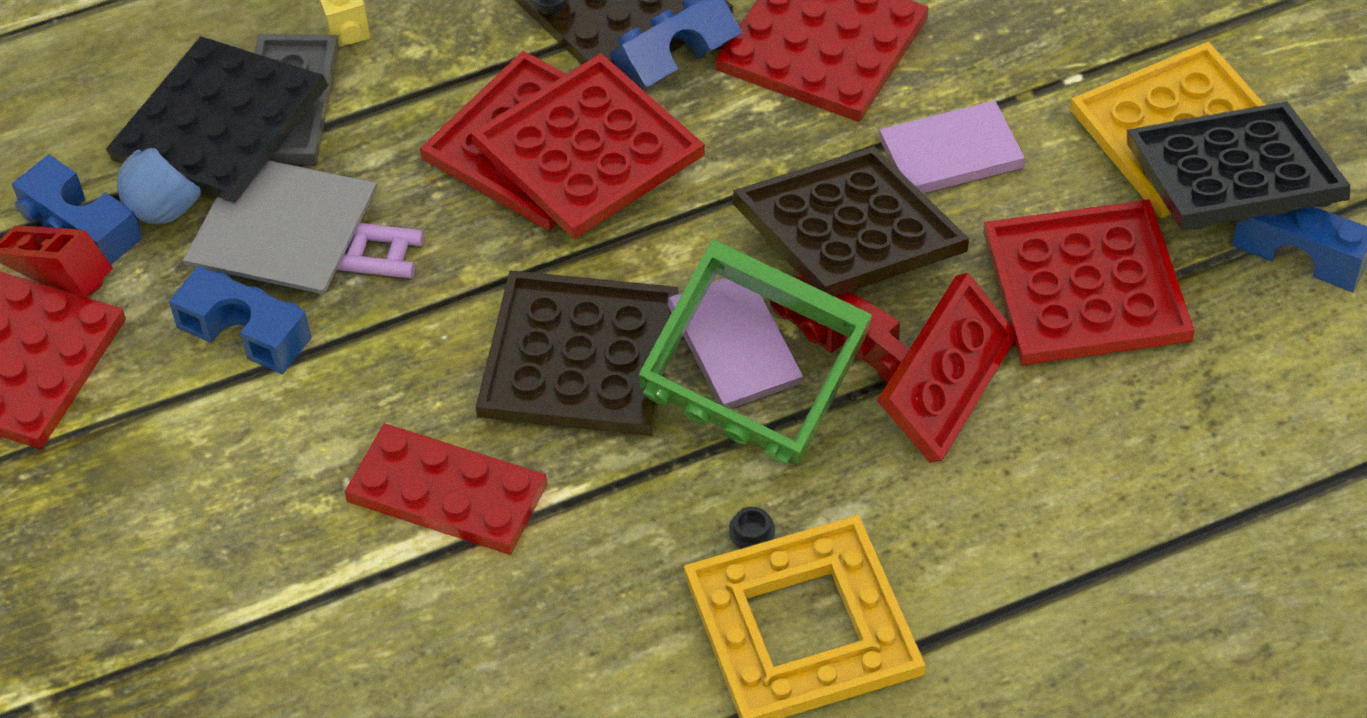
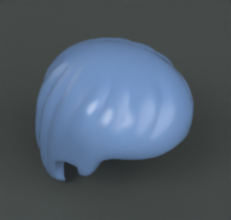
(154, 188)

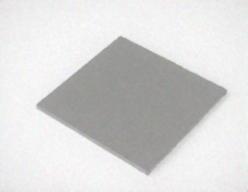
(284, 227)

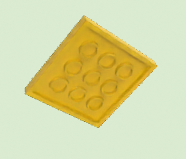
(1171, 90)

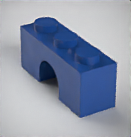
(647, 55)
(53, 196)
(1330, 240)
(213, 301)

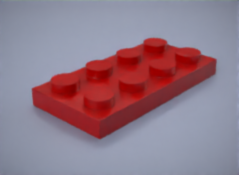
(947, 368)
(446, 488)

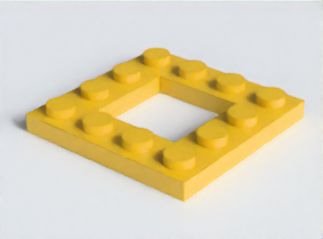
(840, 548)

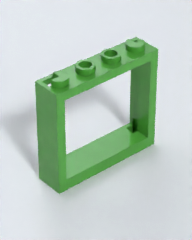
(783, 290)

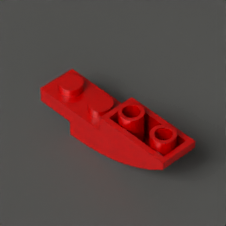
(880, 347)

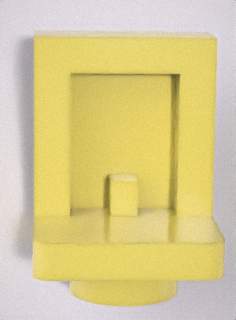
(346, 20)

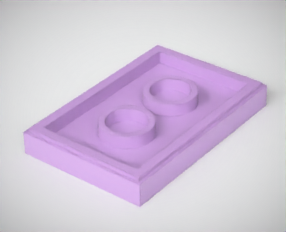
(953, 147)
(738, 345)

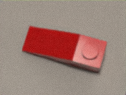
(55, 258)

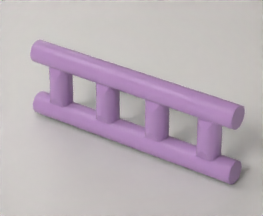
(394, 263)

